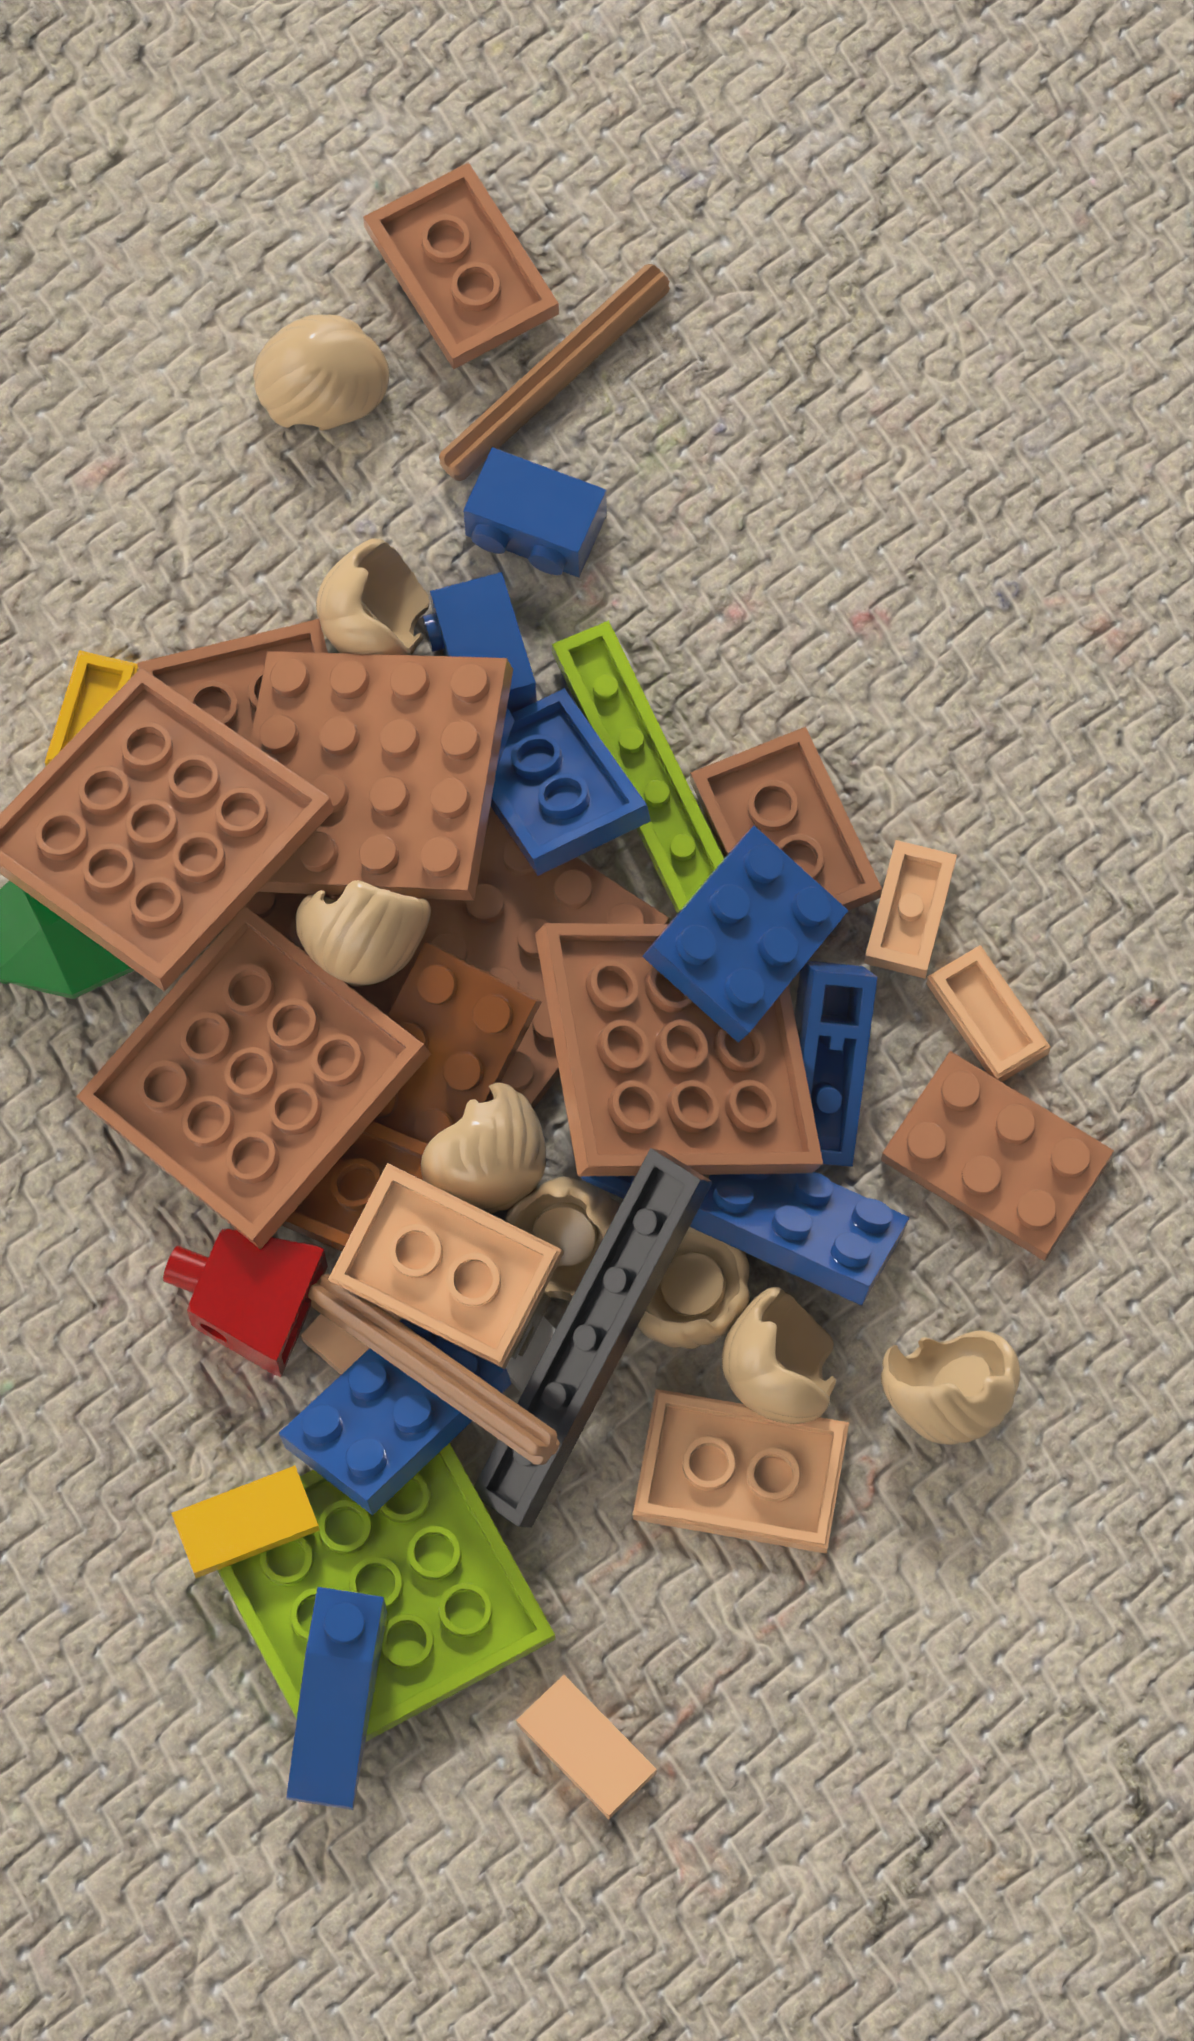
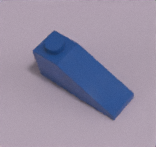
(834, 1036)
(336, 1697)

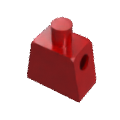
(249, 1295)

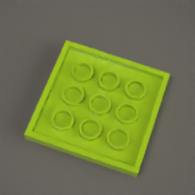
(445, 1580)

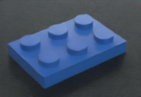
(561, 785)
(745, 934)
(804, 1227)
(381, 1424)

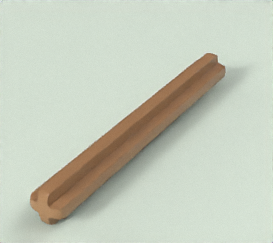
(554, 372)
(436, 1371)

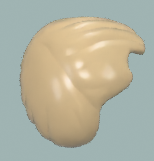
(320, 373)
(372, 602)
(363, 933)
(490, 1153)
(571, 1218)
(698, 1294)
(777, 1359)
(953, 1386)

